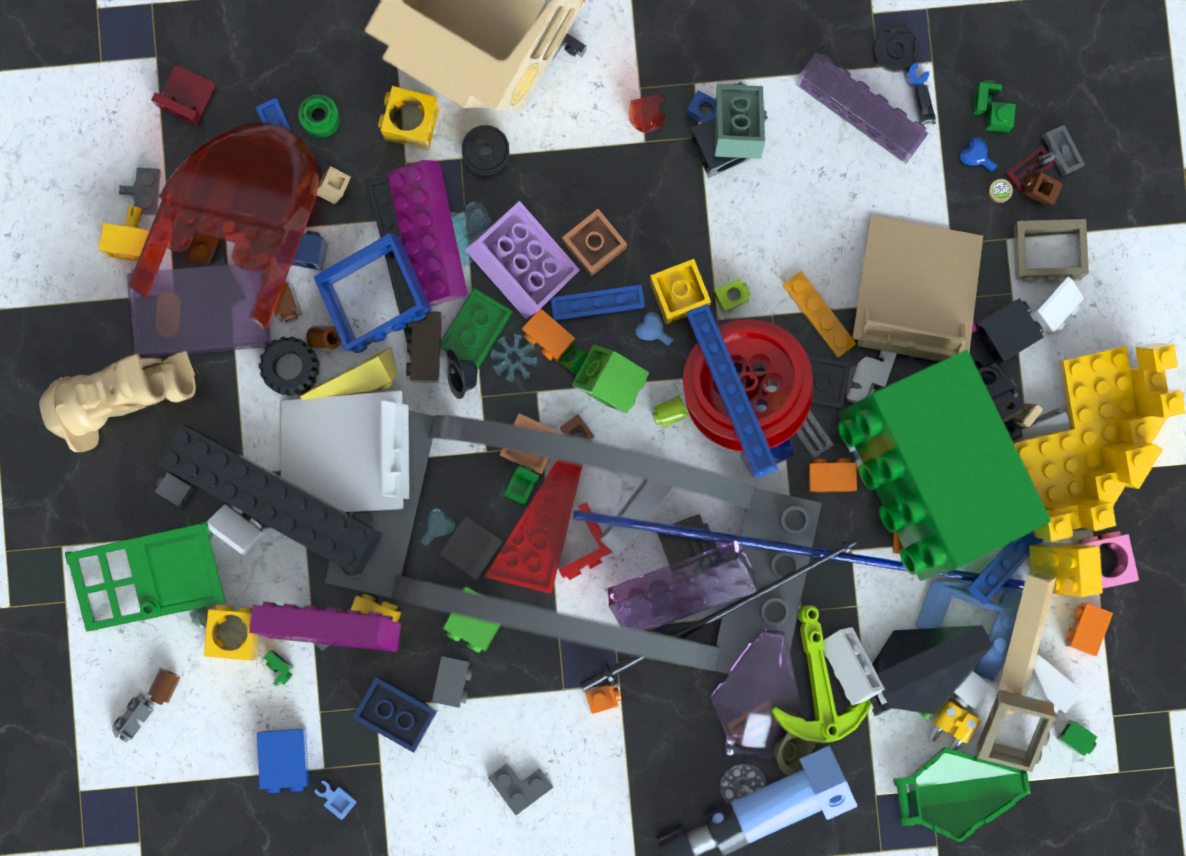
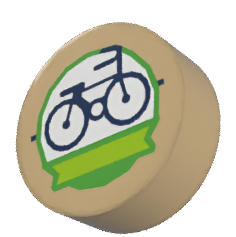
(1000, 191)

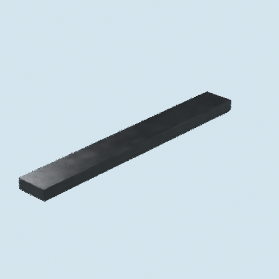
(387, 223)

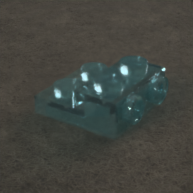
(469, 227)

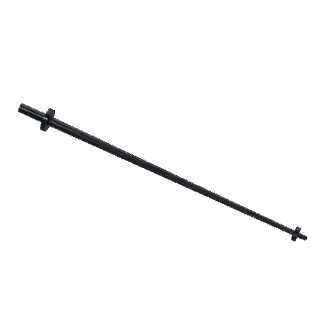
(609, 672)

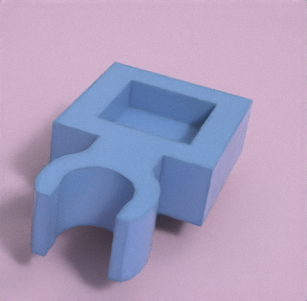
(338, 801)

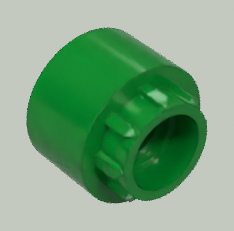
(315, 104)

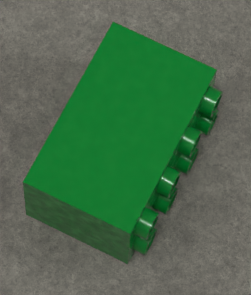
(942, 467)

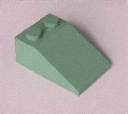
(739, 121)

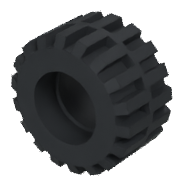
(271, 357)

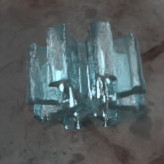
(507, 363)

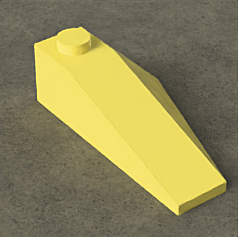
(369, 375)

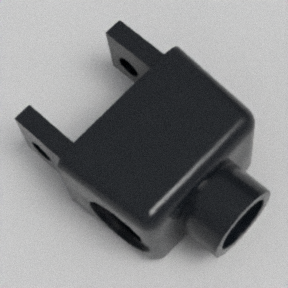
(1003, 394)

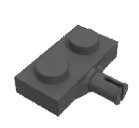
(1062, 151)
(144, 190)

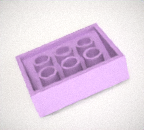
(522, 260)

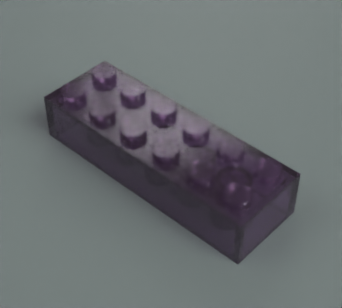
(861, 107)
(683, 588)

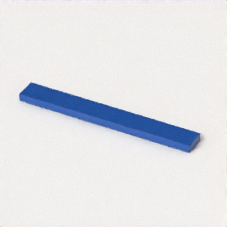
(731, 391)

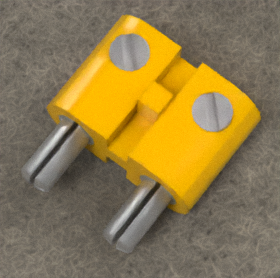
(957, 721)

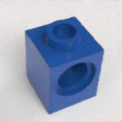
(694, 108)

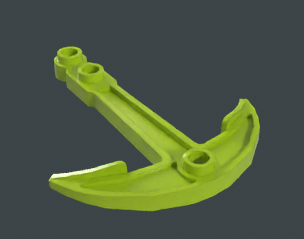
(821, 692)

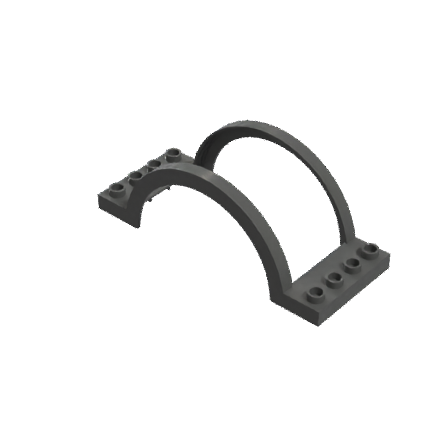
(766, 517)

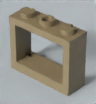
(1050, 226)
(1011, 756)

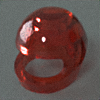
(645, 114)

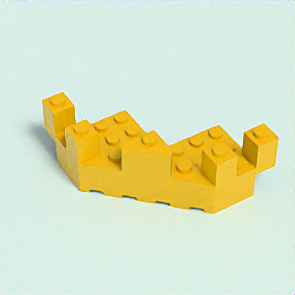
(1113, 423)

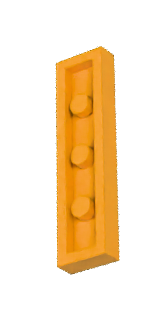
(819, 314)

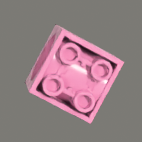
(1120, 544)

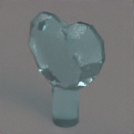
(437, 526)

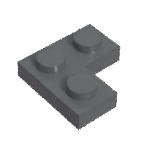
(519, 794)

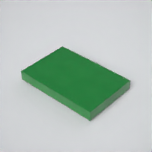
(476, 327)

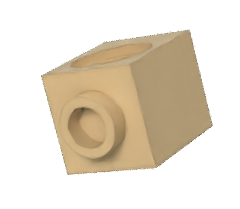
(332, 185)

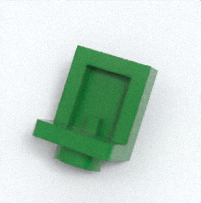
(521, 484)

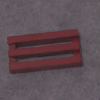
(1015, 179)

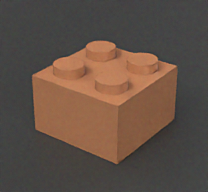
(594, 242)

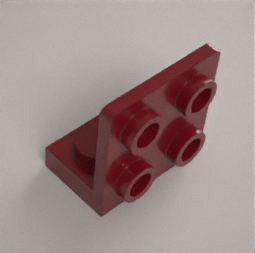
(185, 95)

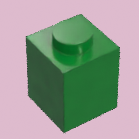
(1000, 117)
(1077, 738)

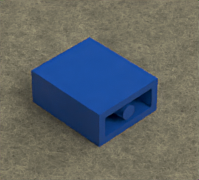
(283, 760)

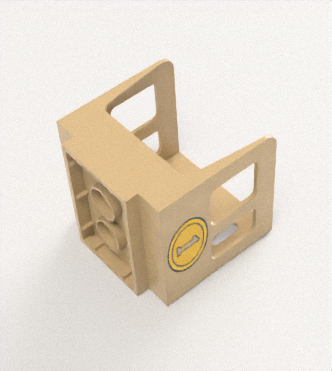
(475, 48)

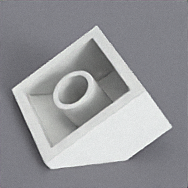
(1057, 306)
(235, 529)

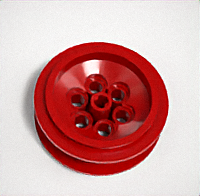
(752, 346)

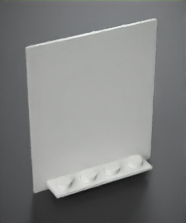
(348, 449)

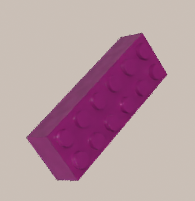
(428, 230)
(325, 626)

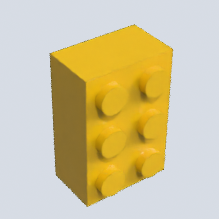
(1073, 565)

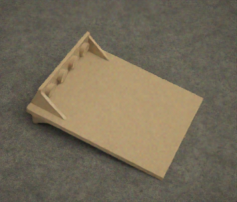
(917, 289)

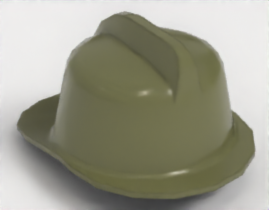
(788, 752)

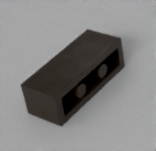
(425, 348)

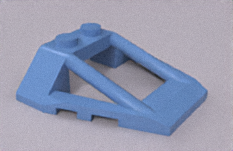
(937, 603)

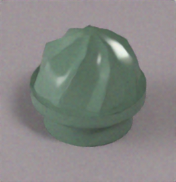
(199, 617)

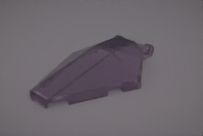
(756, 684)

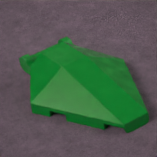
(959, 793)

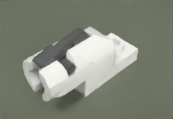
(867, 375)

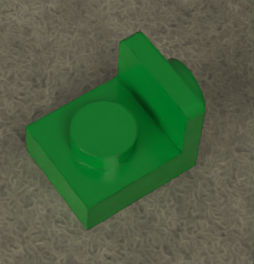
(982, 99)
(277, 663)

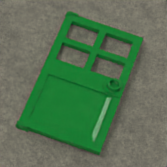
(169, 572)

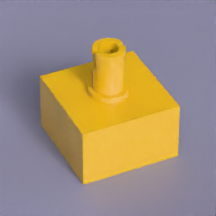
(124, 241)

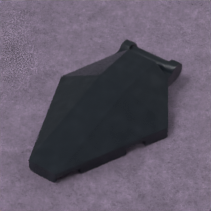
(927, 666)

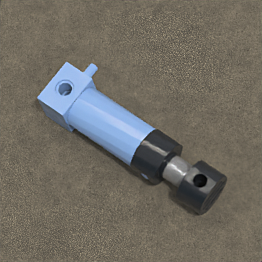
(766, 810)

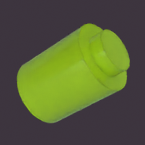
(670, 412)

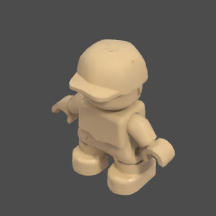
(82, 403)

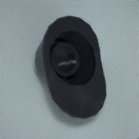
(461, 374)

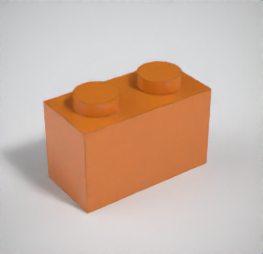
(548, 335)
(832, 476)
(1088, 629)

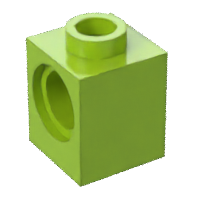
(725, 303)

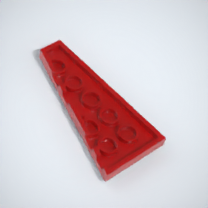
(537, 541)

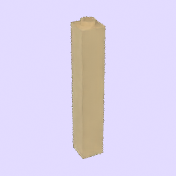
(1027, 633)

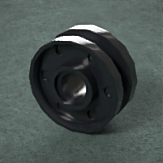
(485, 136)

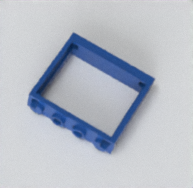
(355, 262)

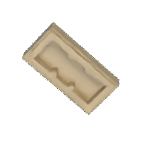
(1030, 413)

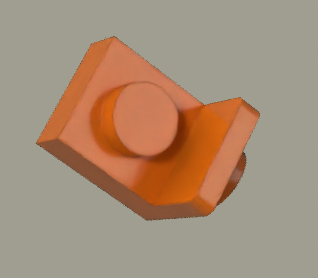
(603, 698)

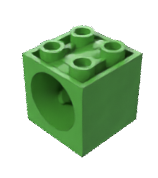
(610, 378)
(474, 631)

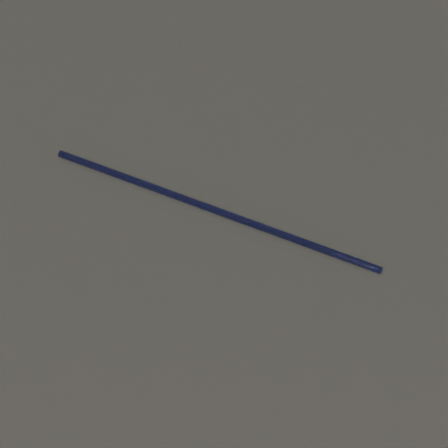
(768, 545)

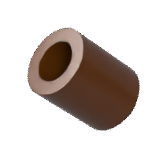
(323, 337)
(163, 686)

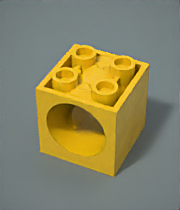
(421, 135)
(679, 290)
(216, 647)

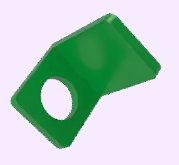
(575, 364)

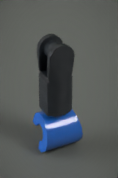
(921, 95)

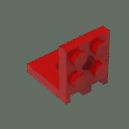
(592, 559)

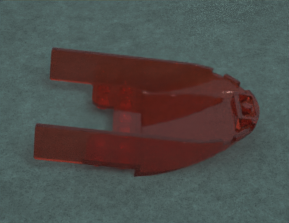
(242, 188)

